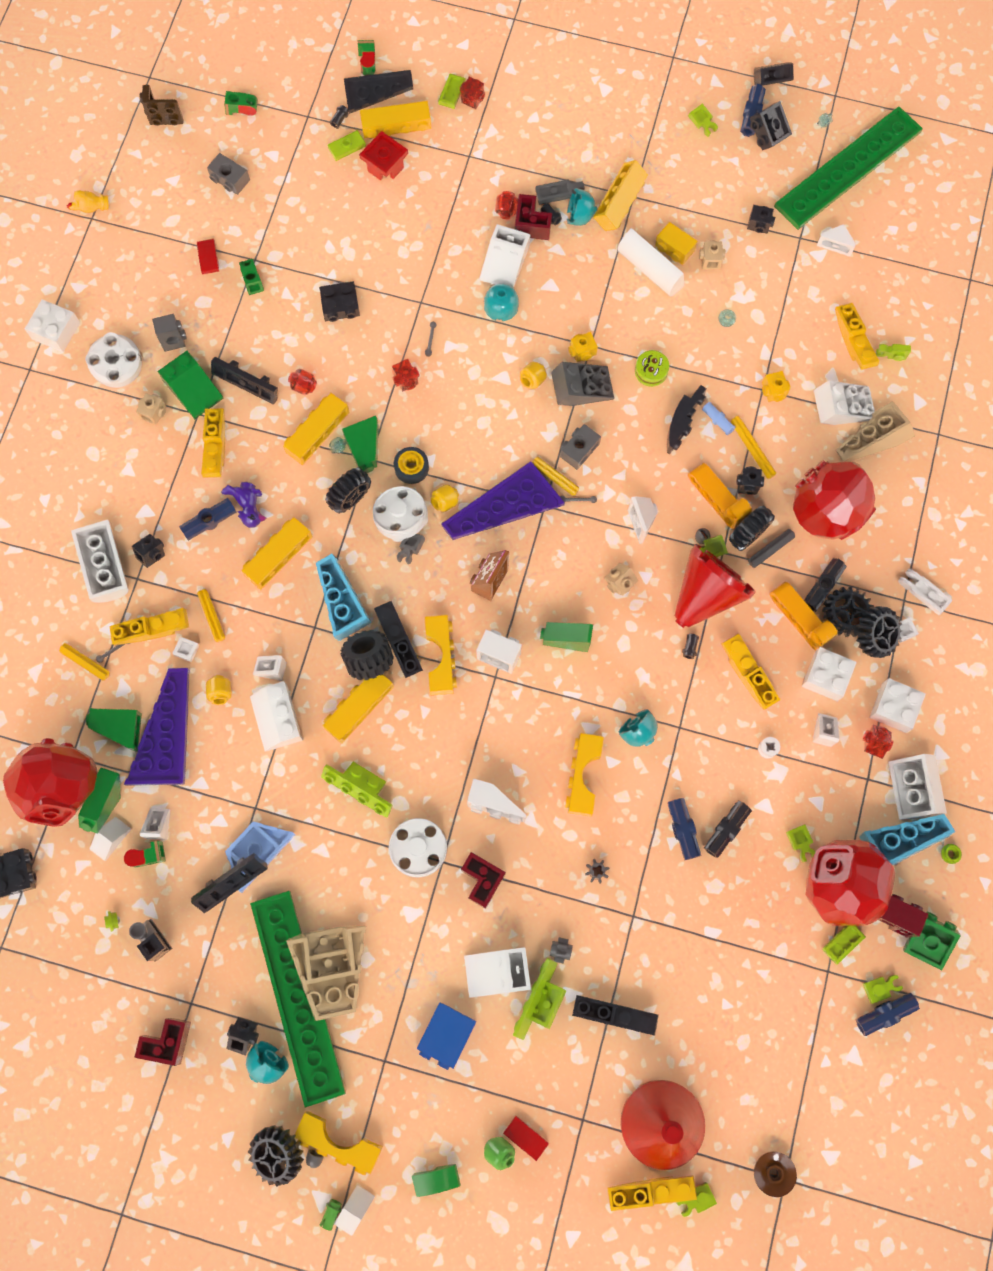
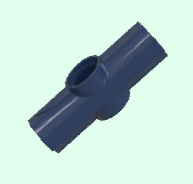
(752, 107)
(218, 513)
(684, 829)
(887, 1014)

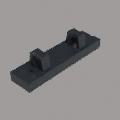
(231, 373)
(229, 883)

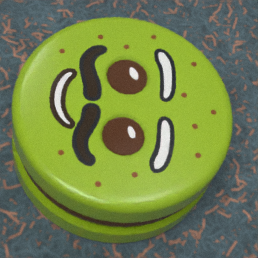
(651, 368)

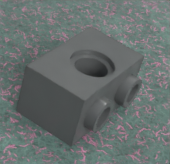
(228, 174)
(169, 332)
(577, 456)

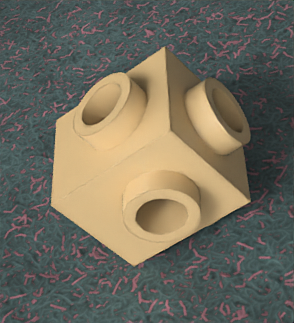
(712, 255)
(151, 408)
(620, 579)

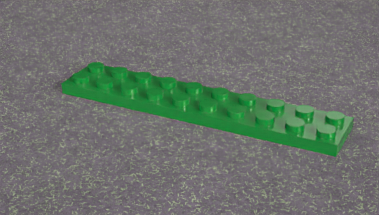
(848, 168)
(306, 1038)

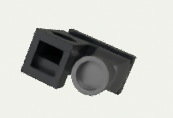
(153, 943)

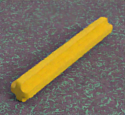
(753, 447)

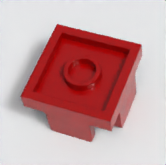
(384, 156)

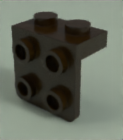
(160, 110)

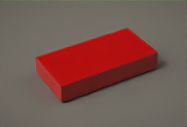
(526, 1138)

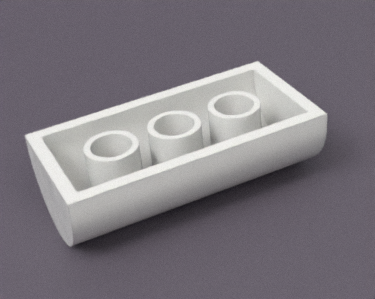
(651, 263)
(100, 562)

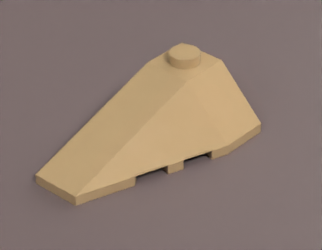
(882, 432)

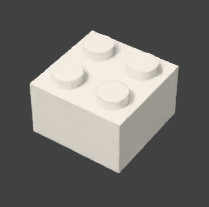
(52, 325)
(499, 651)
(829, 674)
(897, 705)

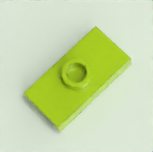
(451, 91)
(346, 145)
(843, 943)

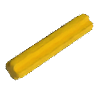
(555, 476)
(211, 615)
(84, 661)

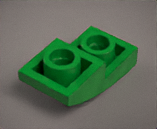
(436, 1181)

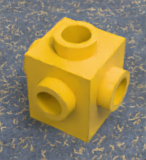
(583, 347)
(775, 386)

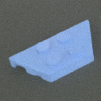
(258, 839)

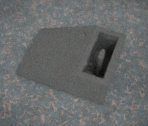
(581, 384)

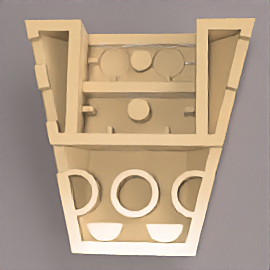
(329, 968)

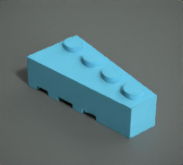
(342, 602)
(909, 838)

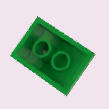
(190, 384)

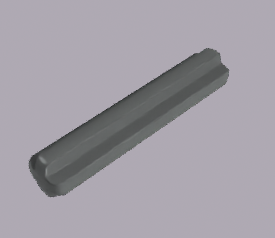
(771, 548)

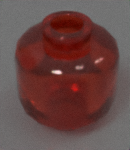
(506, 205)
(302, 381)

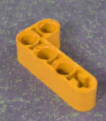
(719, 497)
(802, 617)

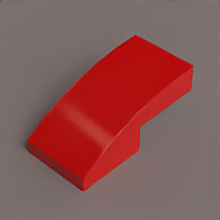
(207, 256)

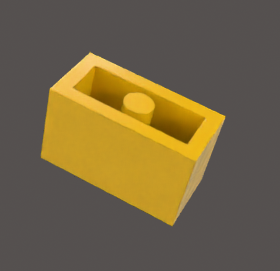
(675, 243)

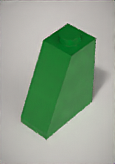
(363, 443)
(567, 635)
(117, 725)
(101, 801)

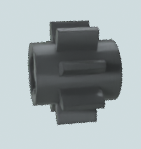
(602, 870)
(561, 950)

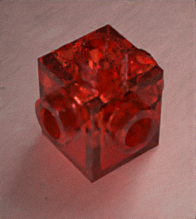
(472, 92)
(405, 375)
(877, 741)

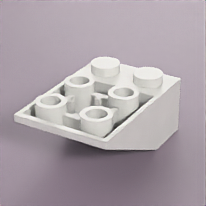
(505, 256)
(843, 403)
(490, 799)
(497, 972)

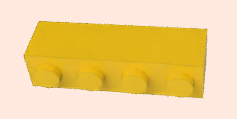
(395, 119)
(620, 195)
(316, 428)
(276, 553)
(356, 707)

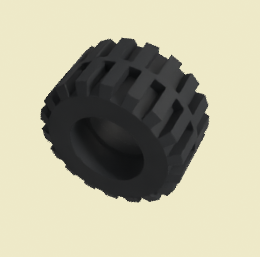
(367, 655)

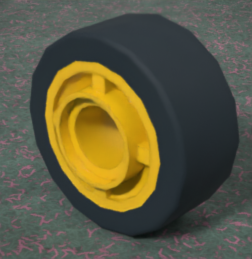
(407, 456)

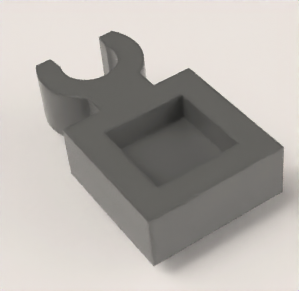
(410, 546)

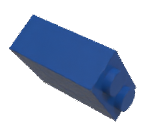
(446, 1036)

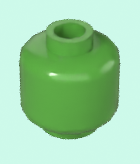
(499, 1153)

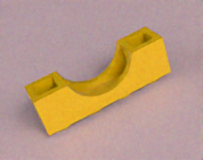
(441, 678)
(581, 799)
(313, 1132)

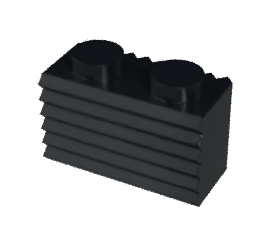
(774, 74)

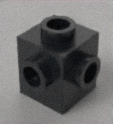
(761, 219)
(750, 480)
(148, 550)
(242, 1036)

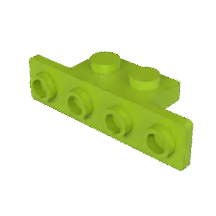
(360, 785)
(542, 1003)

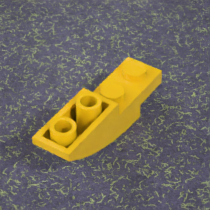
(854, 336)
(213, 443)
(149, 628)
(749, 673)
(652, 1192)

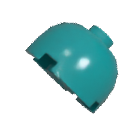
(581, 208)
(501, 302)
(639, 730)
(264, 1064)

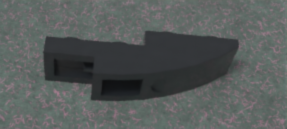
(682, 418)
(398, 639)
(615, 1015)

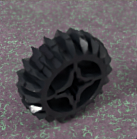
(348, 490)
(751, 528)
(833, 612)
(879, 632)
(271, 1160)

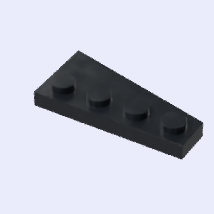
(375, 88)

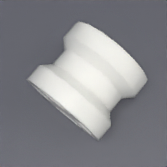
(766, 750)

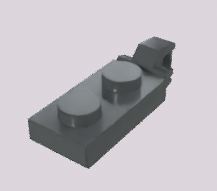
(557, 191)

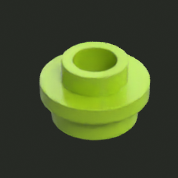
(957, 854)
(111, 921)

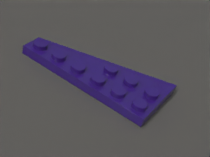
(513, 499)
(164, 740)

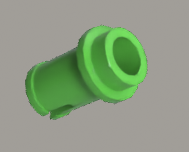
(330, 1214)

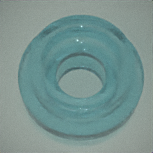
(824, 120)
(727, 322)
(337, 445)

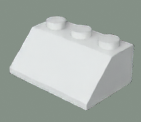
(275, 716)
(917, 787)

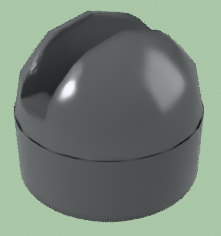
(699, 537)
(313, 1159)

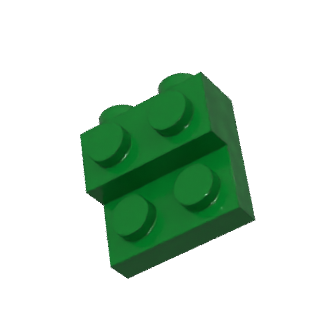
(934, 943)

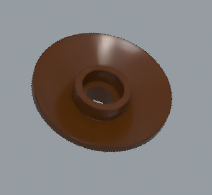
(782, 1182)

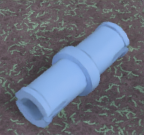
(718, 418)

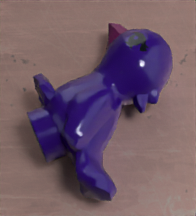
(246, 497)

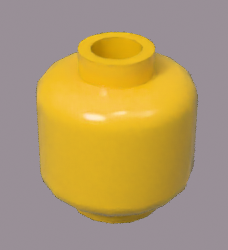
(533, 375)
(444, 498)
(218, 690)

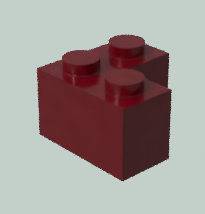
(531, 221)
(487, 877)
(904, 918)
(168, 1048)

